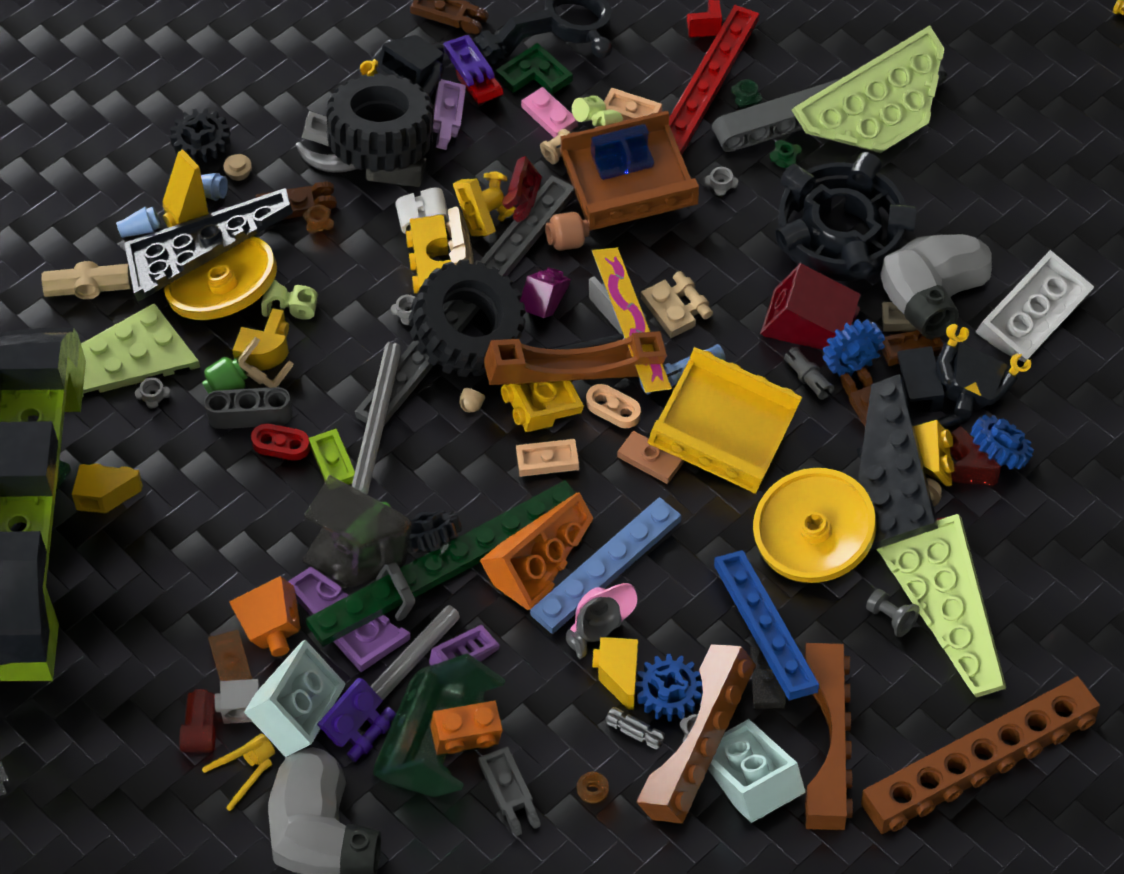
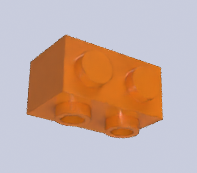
(466, 727)

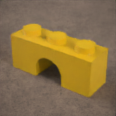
(428, 240)

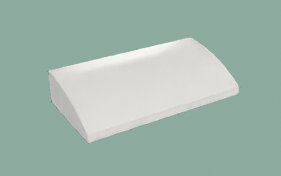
(1035, 307)

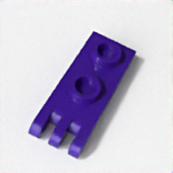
(468, 60)

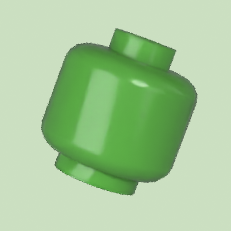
(224, 375)

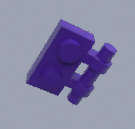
(350, 713)

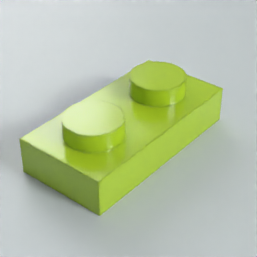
(332, 456)

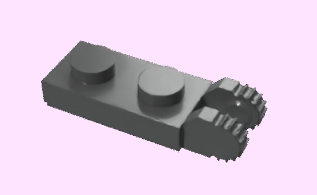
(508, 788)

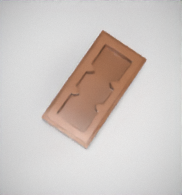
(649, 458)

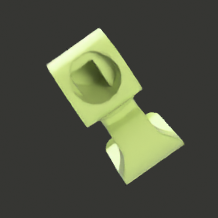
(594, 109)
(300, 301)

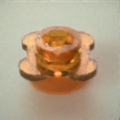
(320, 213)

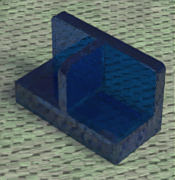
(621, 152)

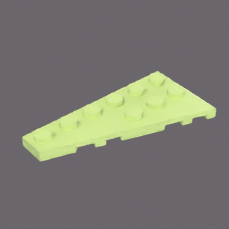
(133, 351)
(943, 582)

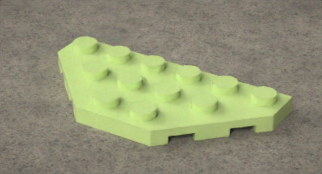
(880, 99)

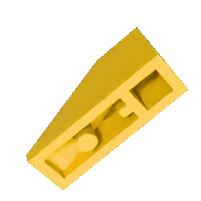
(184, 193)

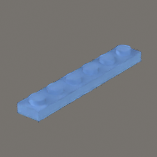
(606, 564)

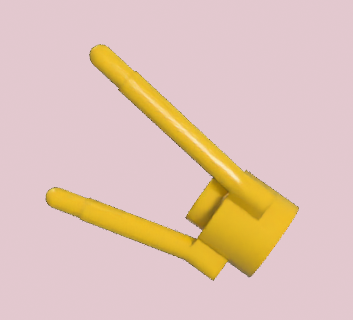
(254, 752)

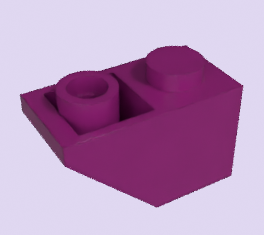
(544, 292)

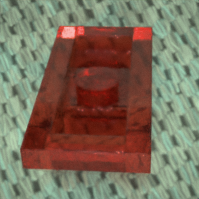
(972, 464)

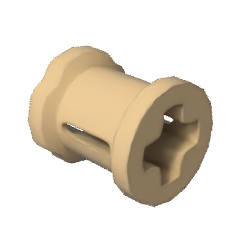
(549, 148)

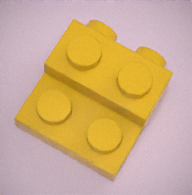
(541, 403)

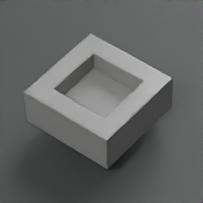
(316, 128)

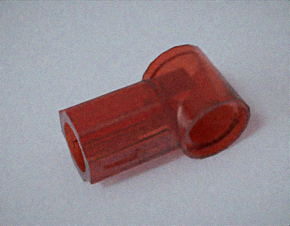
(199, 731)

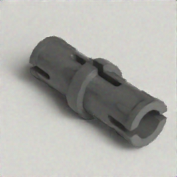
(808, 373)

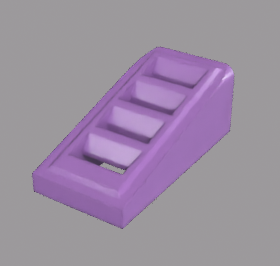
(457, 645)

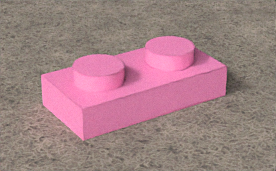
(548, 112)

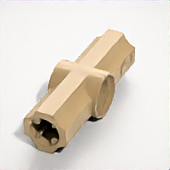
(86, 280)

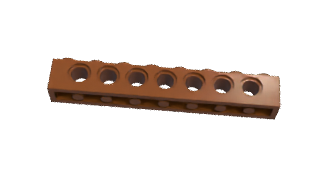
(988, 740)

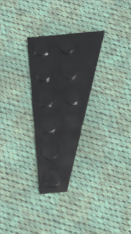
(177, 250)
(894, 467)

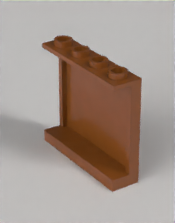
(634, 194)

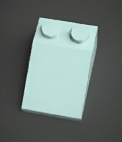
(295, 699)
(755, 771)

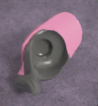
(600, 614)

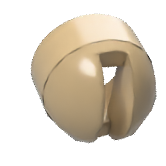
(471, 400)

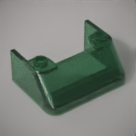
(409, 749)

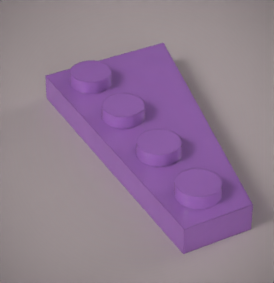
(360, 646)

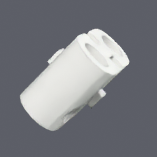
(429, 203)

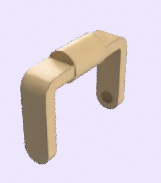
(257, 375)

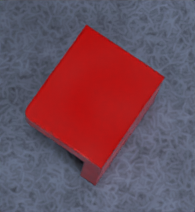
(706, 22)

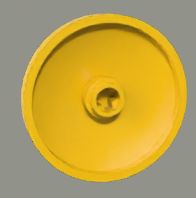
(225, 282)
(814, 525)

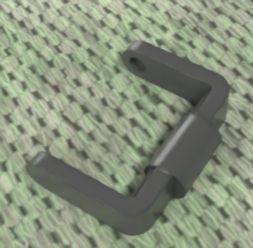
(402, 588)

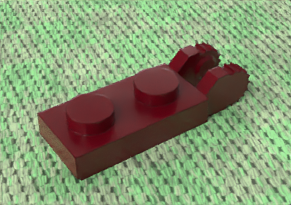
(522, 189)

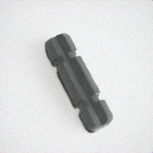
(635, 728)

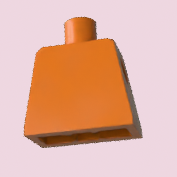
(269, 615)

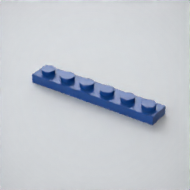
(766, 625)

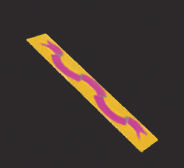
(629, 313)

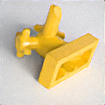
(478, 203)

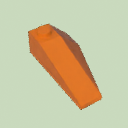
(534, 555)

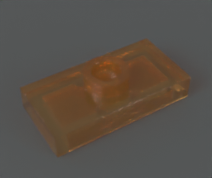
(230, 656)

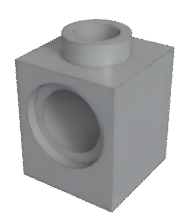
(234, 699)

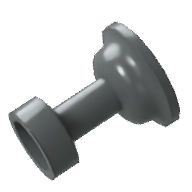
(902, 618)

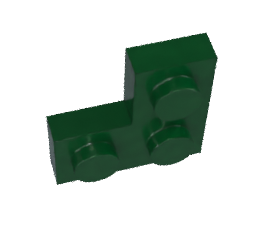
(537, 65)

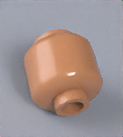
(566, 231)

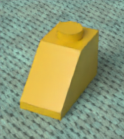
(618, 667)

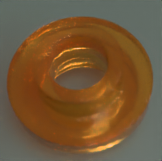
(592, 779)

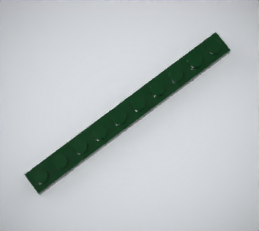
(431, 568)

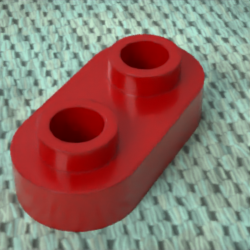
(281, 440)

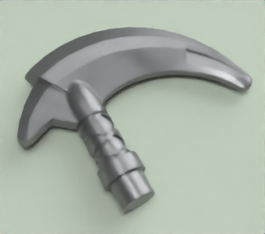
(323, 162)

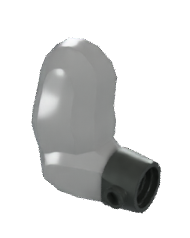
(929, 272)
(307, 816)

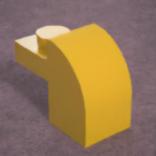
(272, 345)

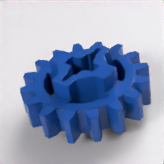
(853, 347)
(1002, 442)
(673, 699)

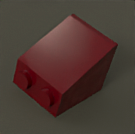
(809, 308)

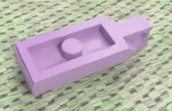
(447, 111)

